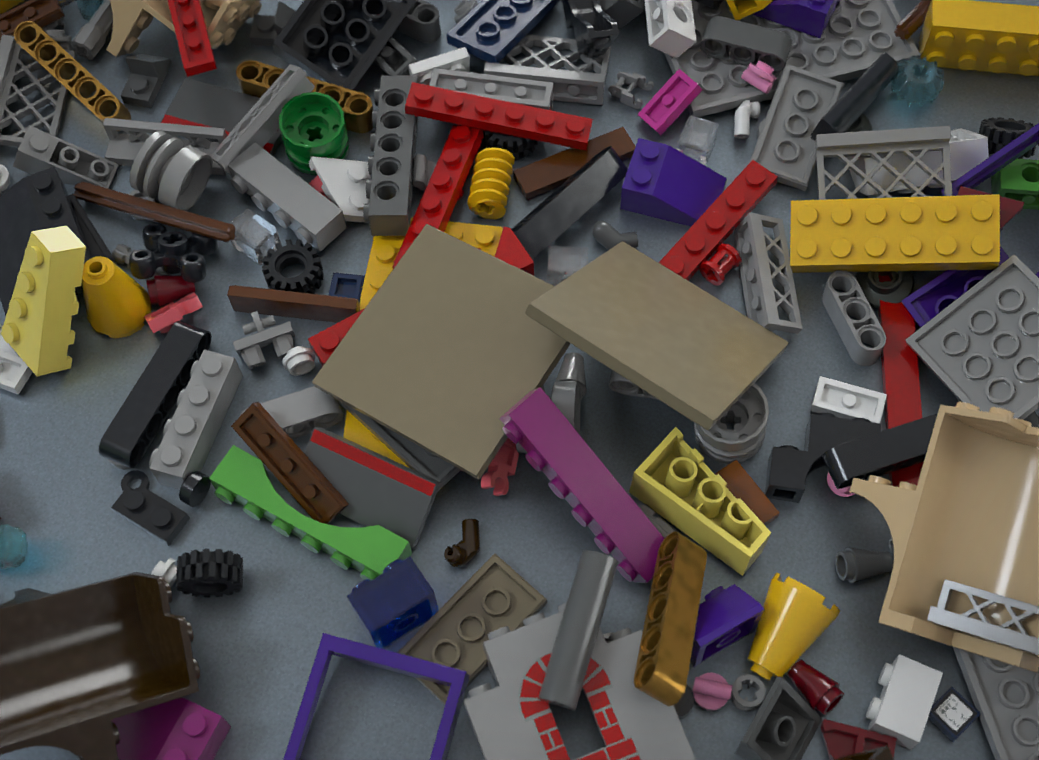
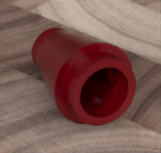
(168, 288)
(817, 688)

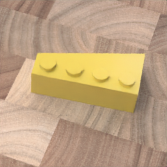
(46, 300)
(699, 503)

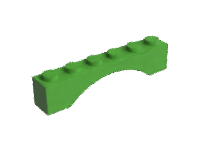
(367, 549)

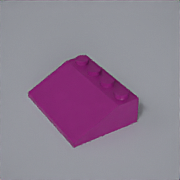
(171, 732)

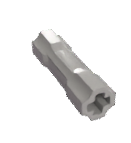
(93, 34)

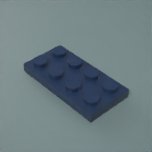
(497, 26)

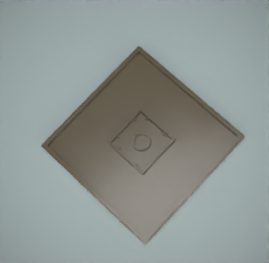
(660, 332)
(445, 350)

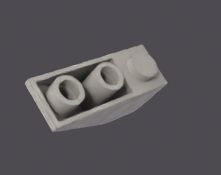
(74, 165)

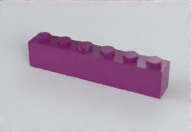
(585, 484)

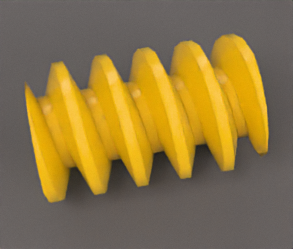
(490, 183)

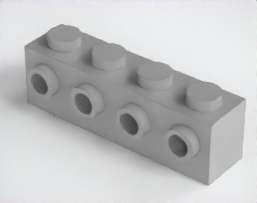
(287, 197)
(196, 419)

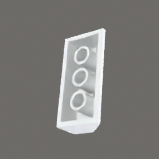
(966, 152)

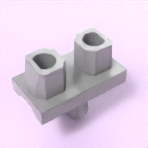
(251, 345)

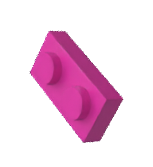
(670, 102)

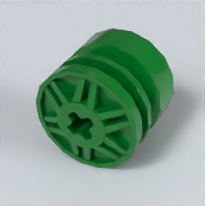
(313, 127)

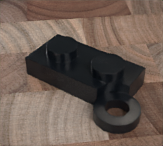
(148, 509)

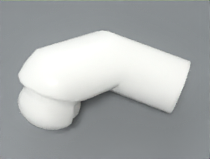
(742, 118)

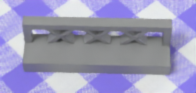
(509, 89)
(263, 117)
(124, 147)
(758, 270)
(983, 628)

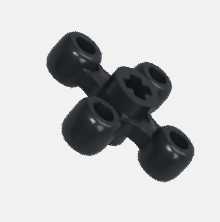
(172, 253)

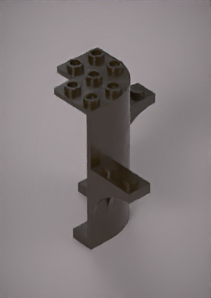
(88, 659)

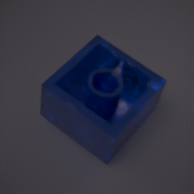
(393, 603)

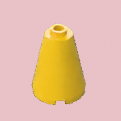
(113, 299)
(788, 626)

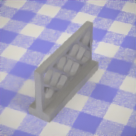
(9, 63)
(568, 85)
(884, 142)

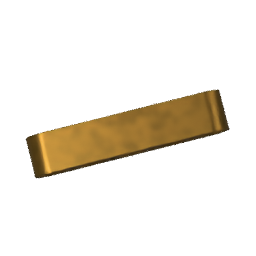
(64, 66)
(257, 78)
(671, 619)

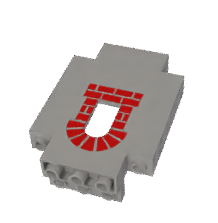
(520, 727)

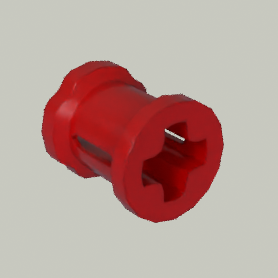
(713, 265)

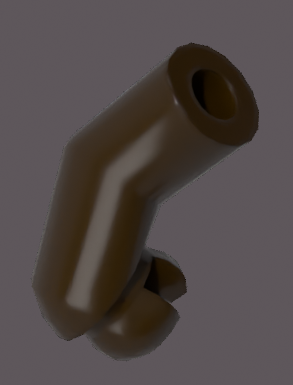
(467, 548)

